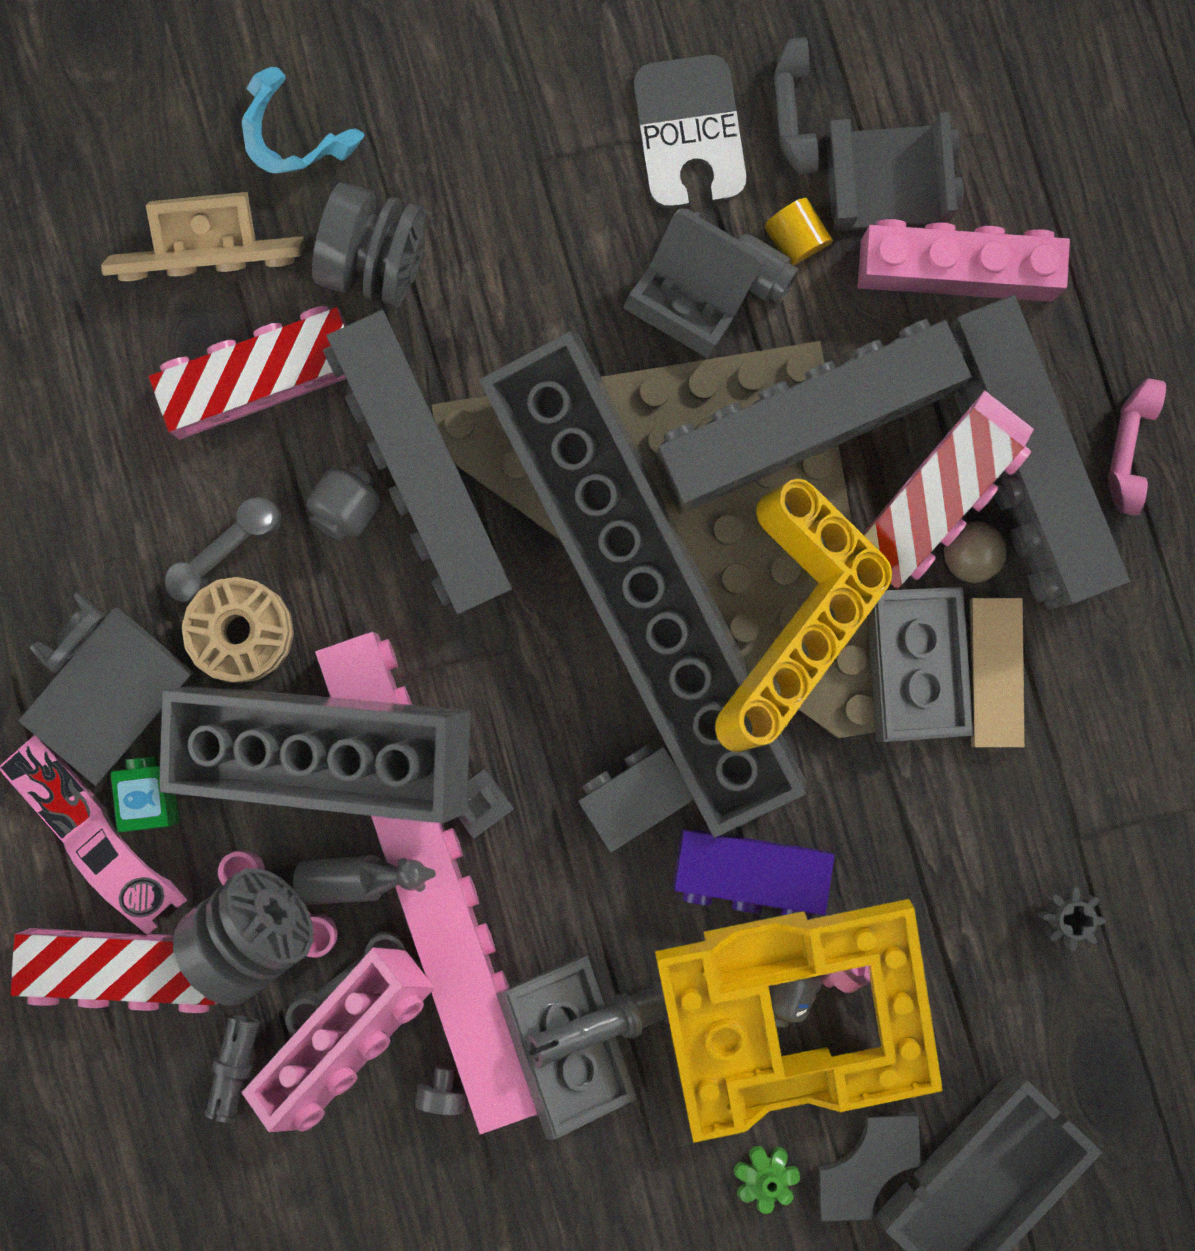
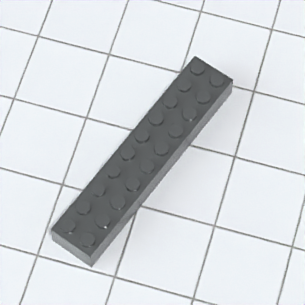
(638, 576)

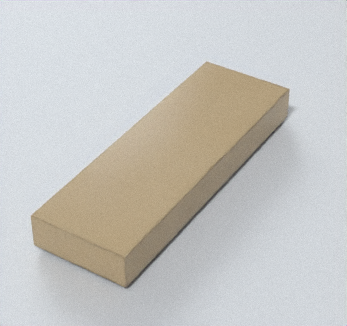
(997, 672)

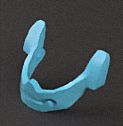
(263, 86)

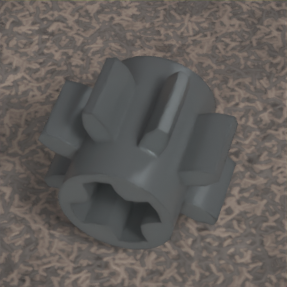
(1066, 906)

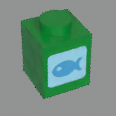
(139, 798)

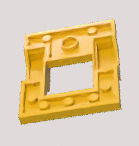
(728, 1028)

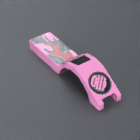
(89, 834)

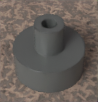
(441, 1094)

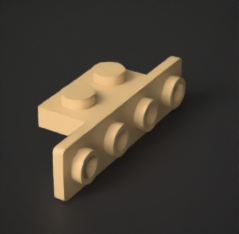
(202, 233)

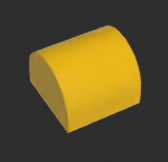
(798, 231)

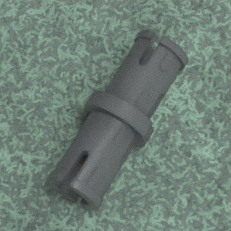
(231, 1068)

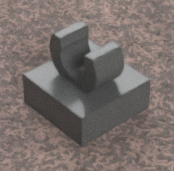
(484, 804)

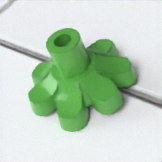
(761, 1173)

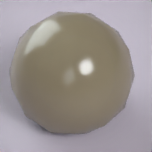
(976, 552)

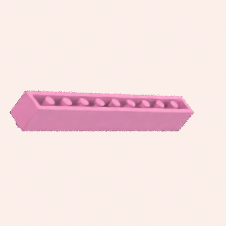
(442, 916)

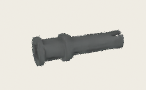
(624, 1016)

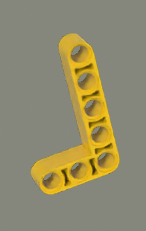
(812, 624)

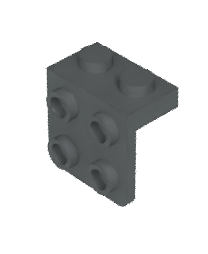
(695, 282)

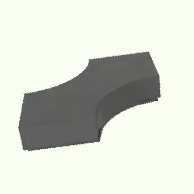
(853, 1182)

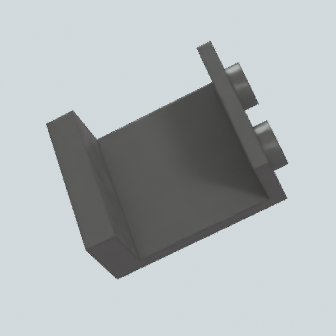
(892, 174)

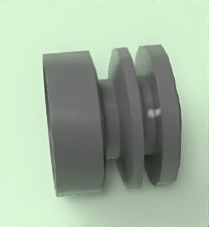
(359, 243)
(242, 937)

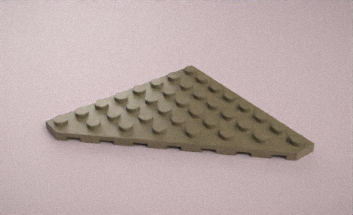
(742, 565)

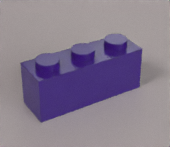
(752, 873)

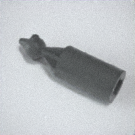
(356, 878)

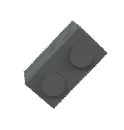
(635, 797)

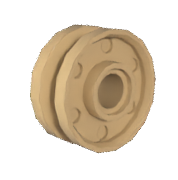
(207, 624)

